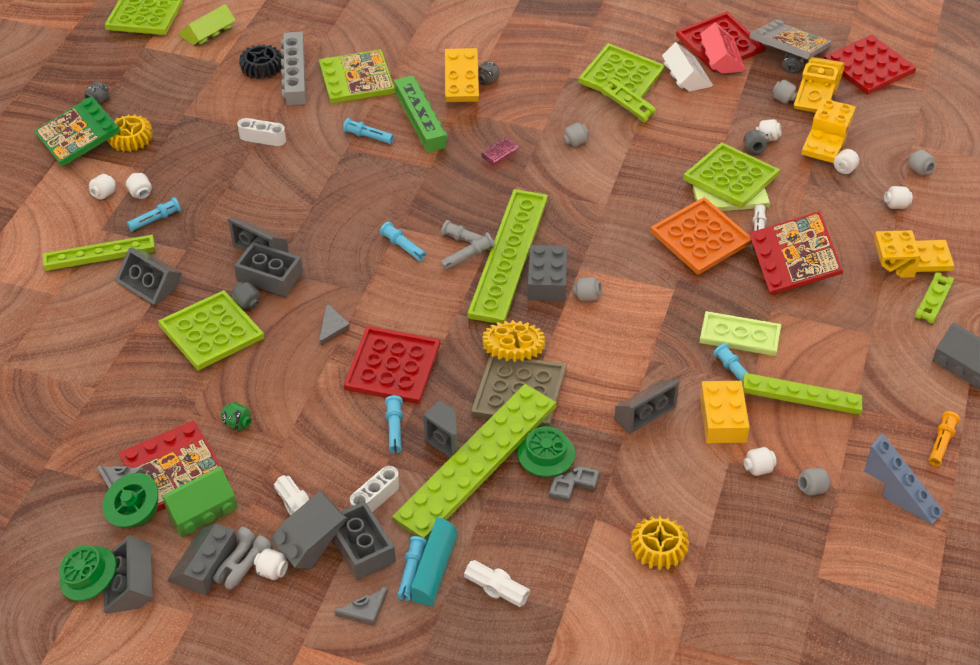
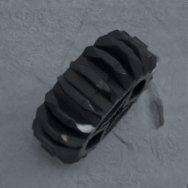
(260, 61)

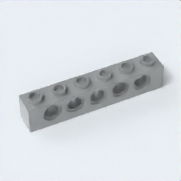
(293, 68)

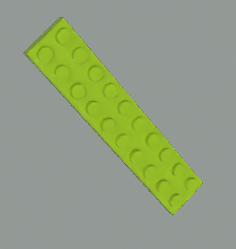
(508, 257)
(474, 461)

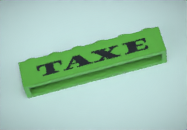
(420, 114)

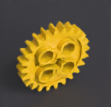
(505, 337)

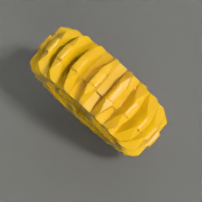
(133, 135)
(672, 541)

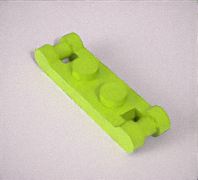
(628, 100)
(934, 298)

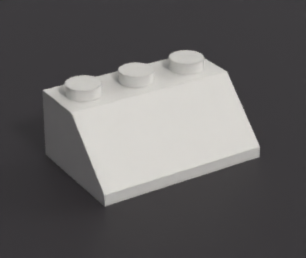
(686, 68)

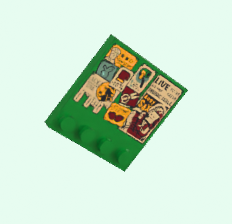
(77, 131)

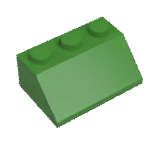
(200, 501)

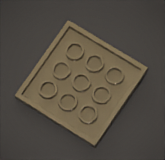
(505, 378)

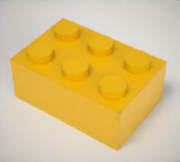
(724, 412)

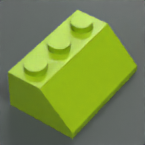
(208, 26)

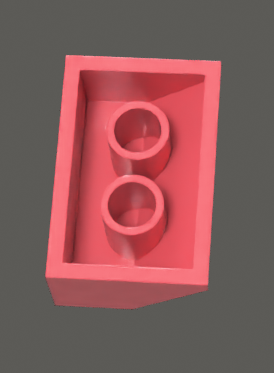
(721, 50)

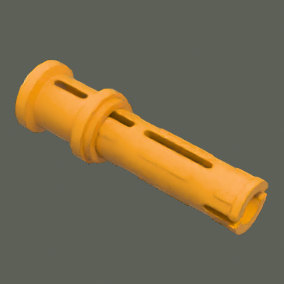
(945, 432)

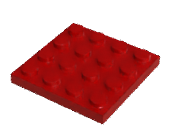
(871, 64)

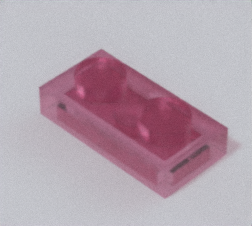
(499, 150)

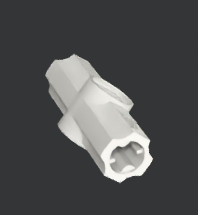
(290, 493)
(497, 583)

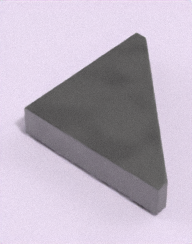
(332, 325)
(112, 474)
(364, 609)

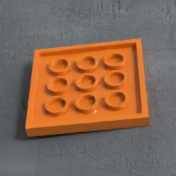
(701, 235)

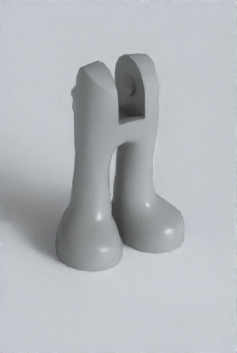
(230, 568)

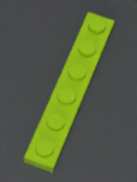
(96, 252)
(802, 393)

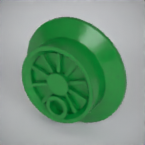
(546, 452)
(131, 500)
(86, 572)

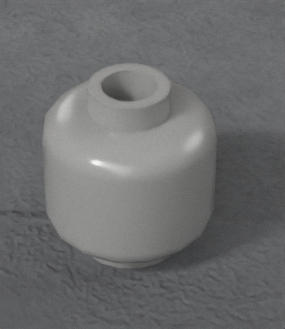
(784, 91)
(576, 134)
(922, 162)
(587, 289)
(814, 481)

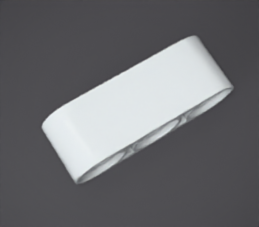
(261, 132)
(377, 488)

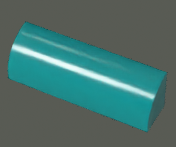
(434, 562)

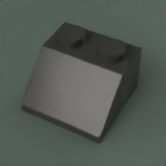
(441, 428)

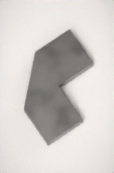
(579, 477)

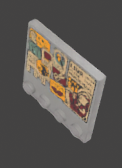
(790, 39)

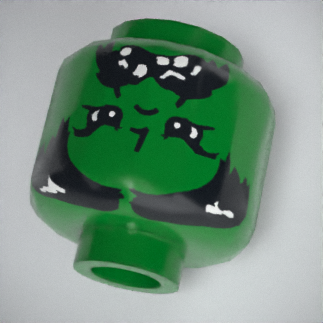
(236, 416)

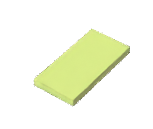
(724, 205)
(740, 333)

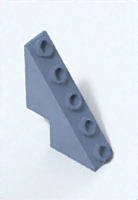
(901, 483)

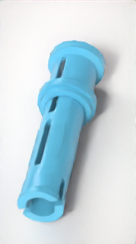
(361, 129)
(161, 209)
(397, 237)
(730, 361)
(394, 416)
(412, 560)

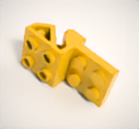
(461, 75)
(819, 81)
(828, 130)
(907, 256)

